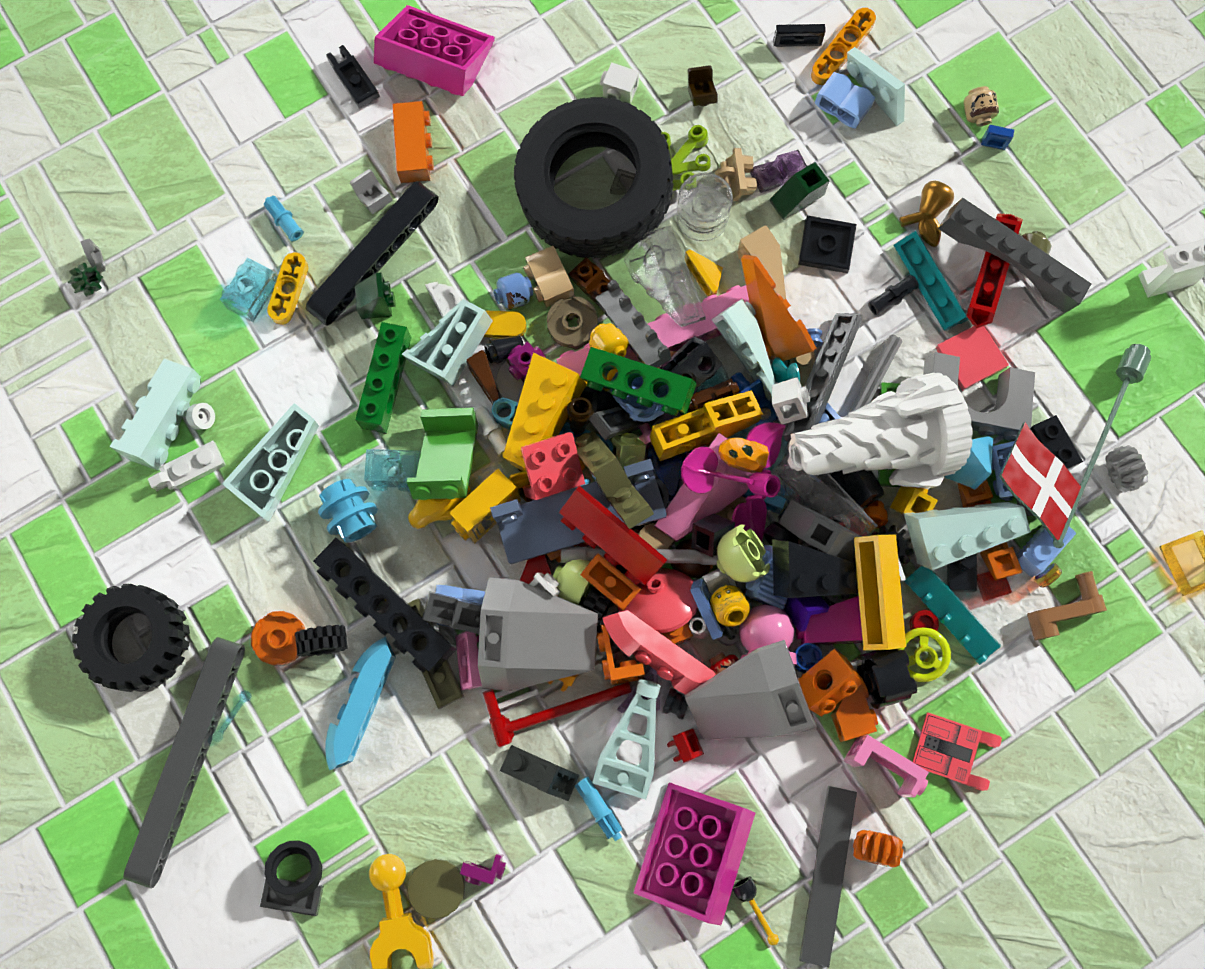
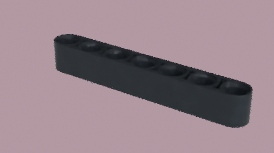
(372, 252)

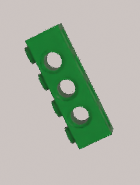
(601, 362)
(383, 378)

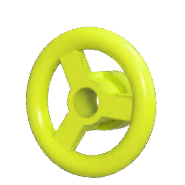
(932, 659)

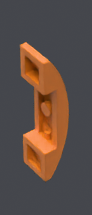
(1001, 558)

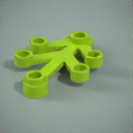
(687, 168)

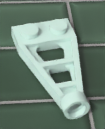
(622, 775)

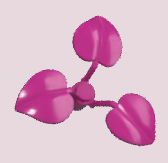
(700, 468)

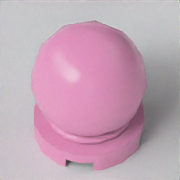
(766, 626)

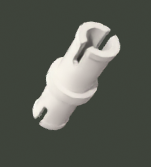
(491, 430)

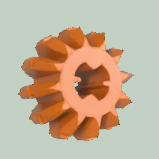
(878, 848)

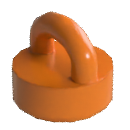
(877, 513)

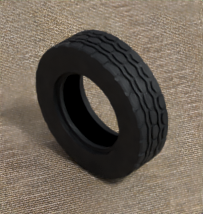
(582, 126)

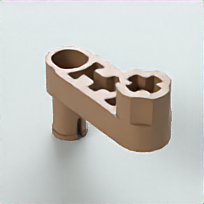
(1044, 621)

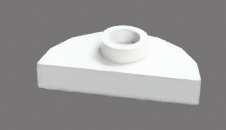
(443, 296)

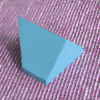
(978, 464)

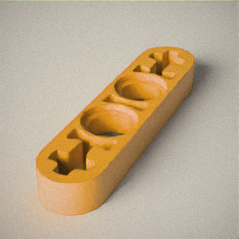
(843, 46)

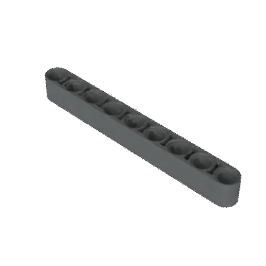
(184, 763)

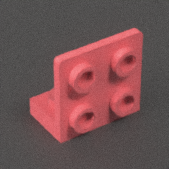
(552, 466)

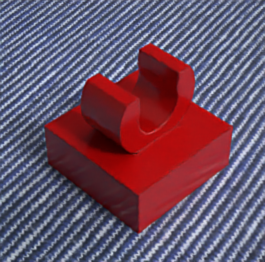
(687, 745)

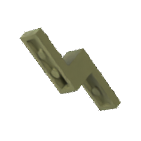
(612, 479)

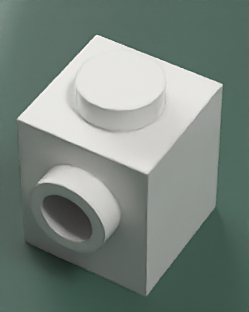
(620, 83)
(790, 400)

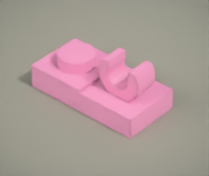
(468, 660)

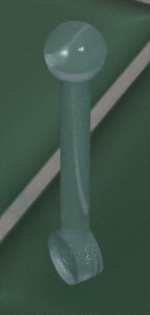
(244, 696)

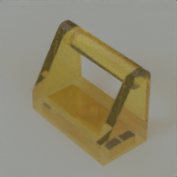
(1174, 565)

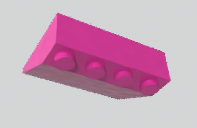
(432, 50)
(694, 854)

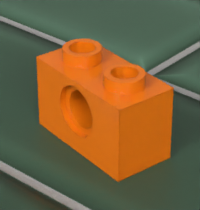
(814, 682)

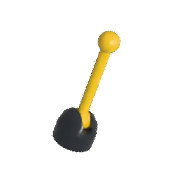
(746, 891)

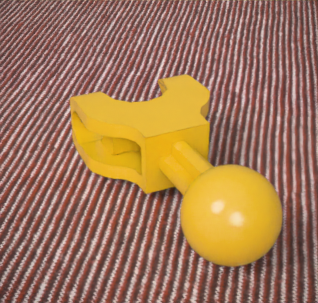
(398, 928)

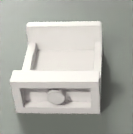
(1183, 268)

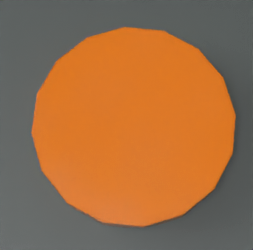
(275, 638)

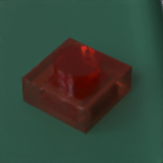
(992, 588)

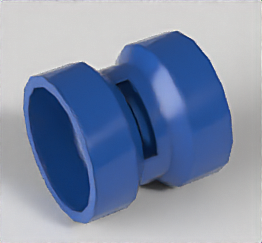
(810, 654)

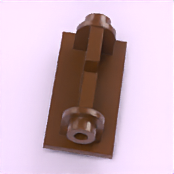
(713, 393)

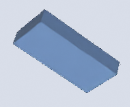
(702, 598)

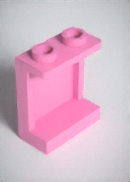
(868, 747)

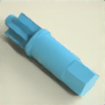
(599, 809)

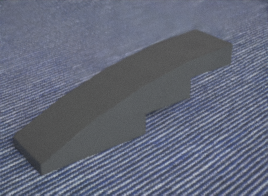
(453, 612)

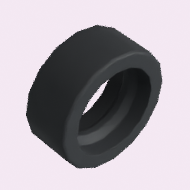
(287, 849)

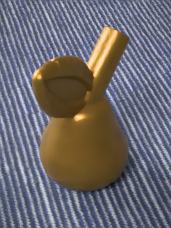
(934, 200)

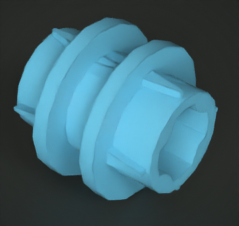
(347, 508)

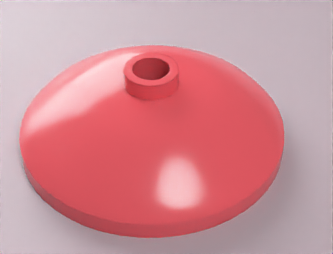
(664, 601)

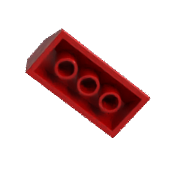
(612, 535)

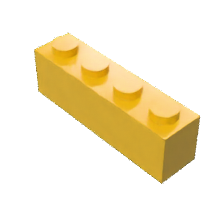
(879, 592)

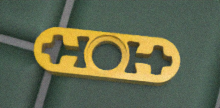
(285, 276)

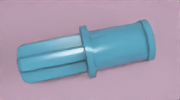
(283, 218)

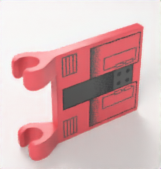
(950, 750)

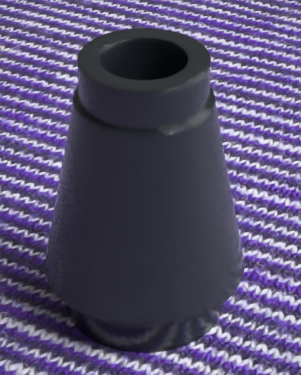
(499, 349)

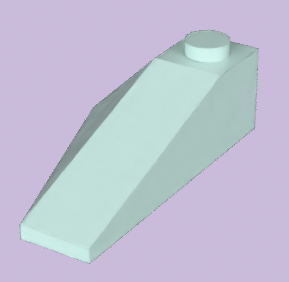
(744, 337)

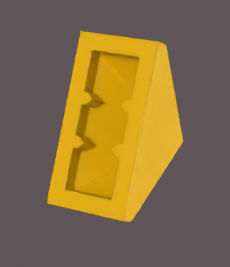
(704, 271)

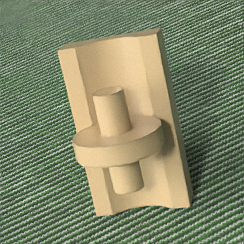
(734, 171)

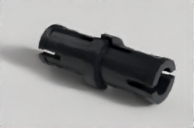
(893, 295)

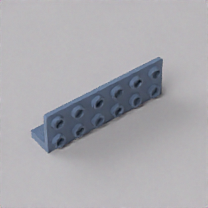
(536, 525)

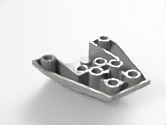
(532, 636)
(752, 698)

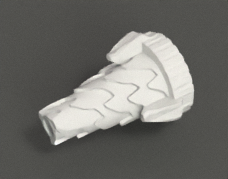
(916, 431)

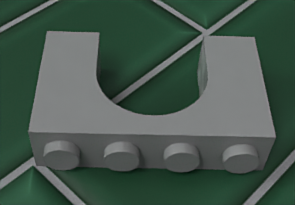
(1013, 397)

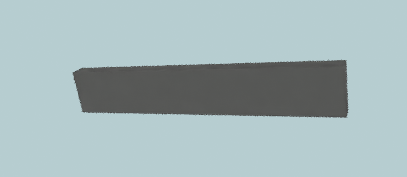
(826, 370)
(828, 877)

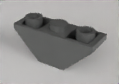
(819, 531)

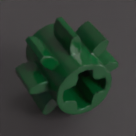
(85, 279)

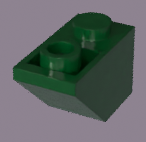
(800, 191)
(374, 297)

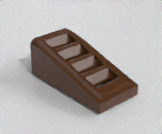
(481, 371)

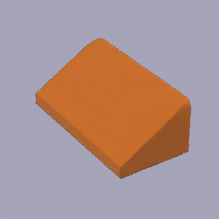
(610, 581)

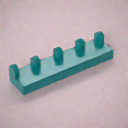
(931, 281)
(953, 613)

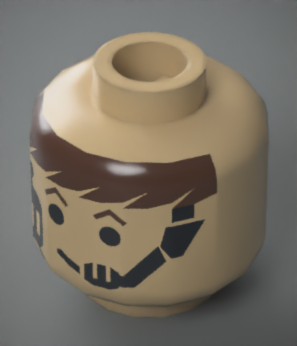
(981, 106)

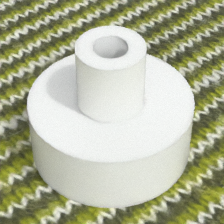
(200, 416)

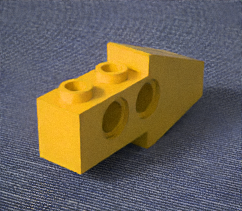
(703, 425)

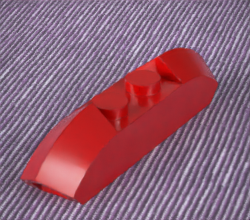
(990, 280)

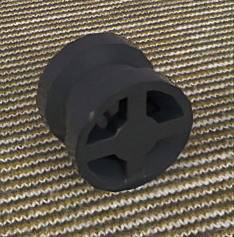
(675, 703)

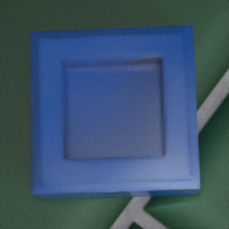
(997, 137)

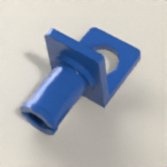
(758, 391)

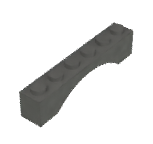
(978, 229)

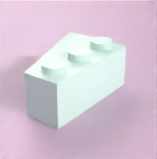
(451, 342)

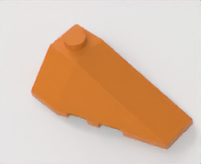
(780, 332)

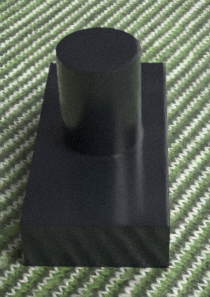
(963, 574)

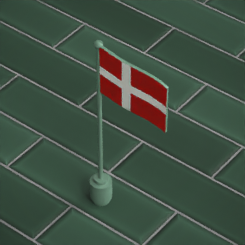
(1043, 480)

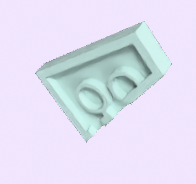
(886, 88)

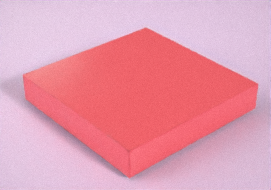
(977, 355)

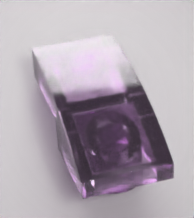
(778, 171)

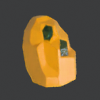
(744, 454)

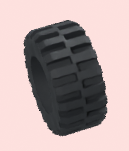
(100, 623)

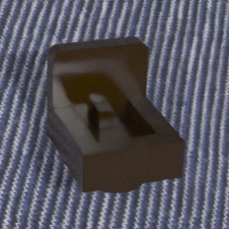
(701, 86)

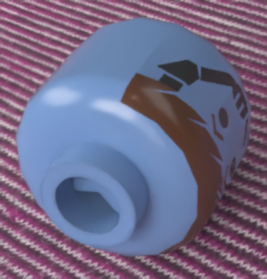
(513, 291)

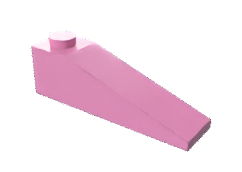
(691, 507)

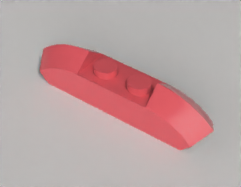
(657, 651)

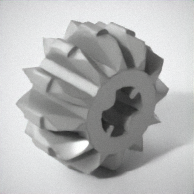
(1126, 468)

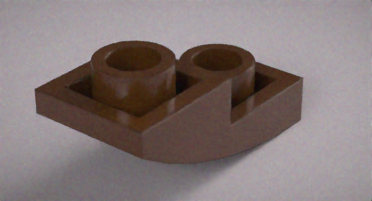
(589, 279)

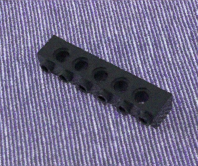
(337, 556)

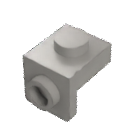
(370, 191)

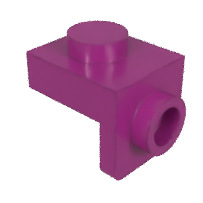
(477, 874)

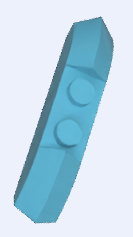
(354, 717)

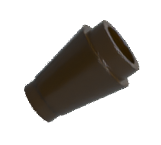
(579, 412)

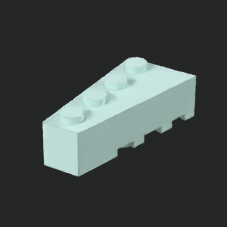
(158, 415)
(272, 462)
(961, 532)

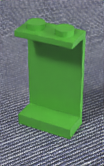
(445, 454)

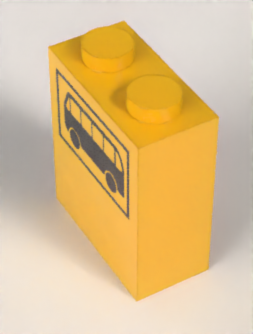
(473, 514)

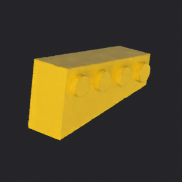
(541, 406)

